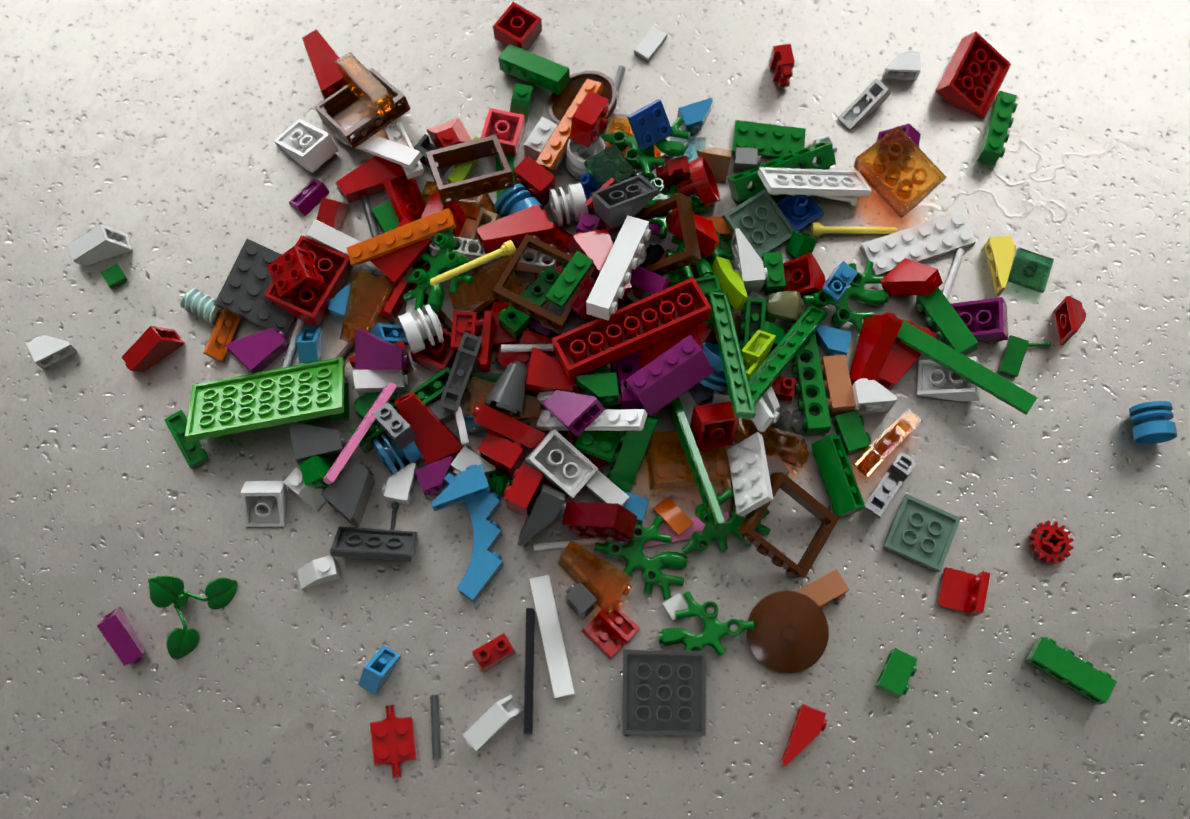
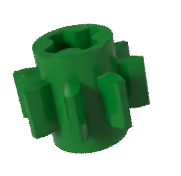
(499, 482)

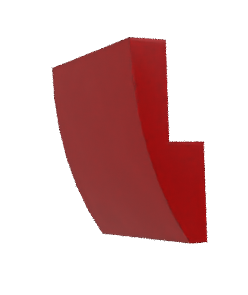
(610, 632)

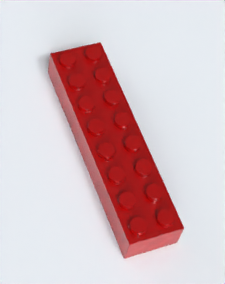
(631, 328)

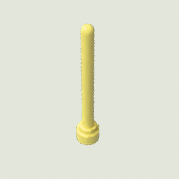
(818, 229)
(506, 249)

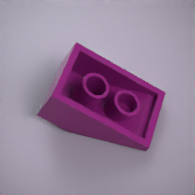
(985, 318)

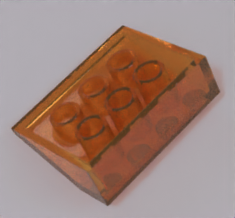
(899, 171)
(669, 466)

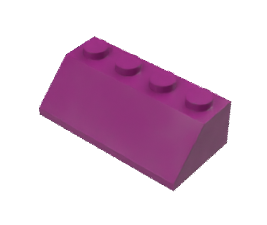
(669, 376)

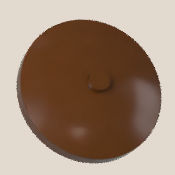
(560, 103)
(788, 632)

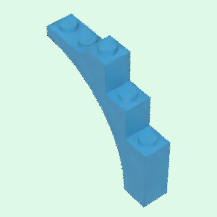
(483, 563)

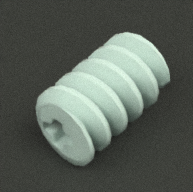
(201, 306)

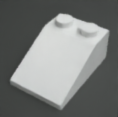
(307, 145)
(748, 263)
(941, 383)
(561, 463)

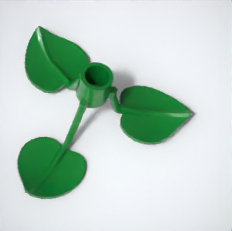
(170, 589)

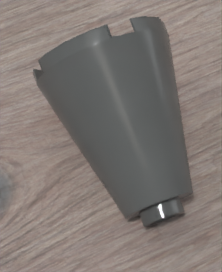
(509, 390)

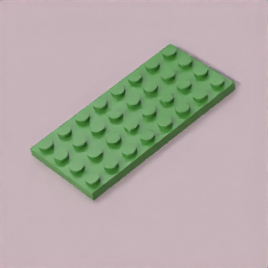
(266, 399)

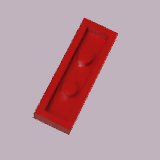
(487, 325)

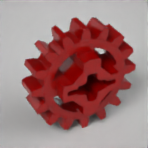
(1048, 550)

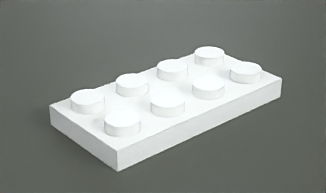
(750, 474)

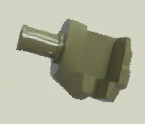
(784, 305)

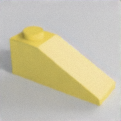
(1000, 256)

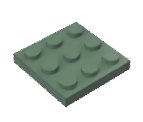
(760, 222)
(922, 533)

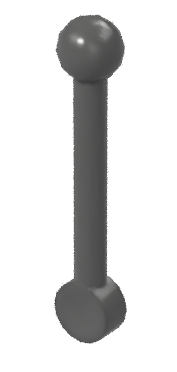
(394, 505)

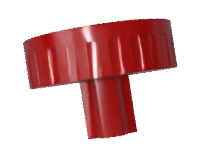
(701, 182)

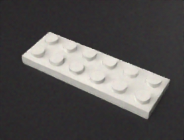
(814, 182)
(919, 243)

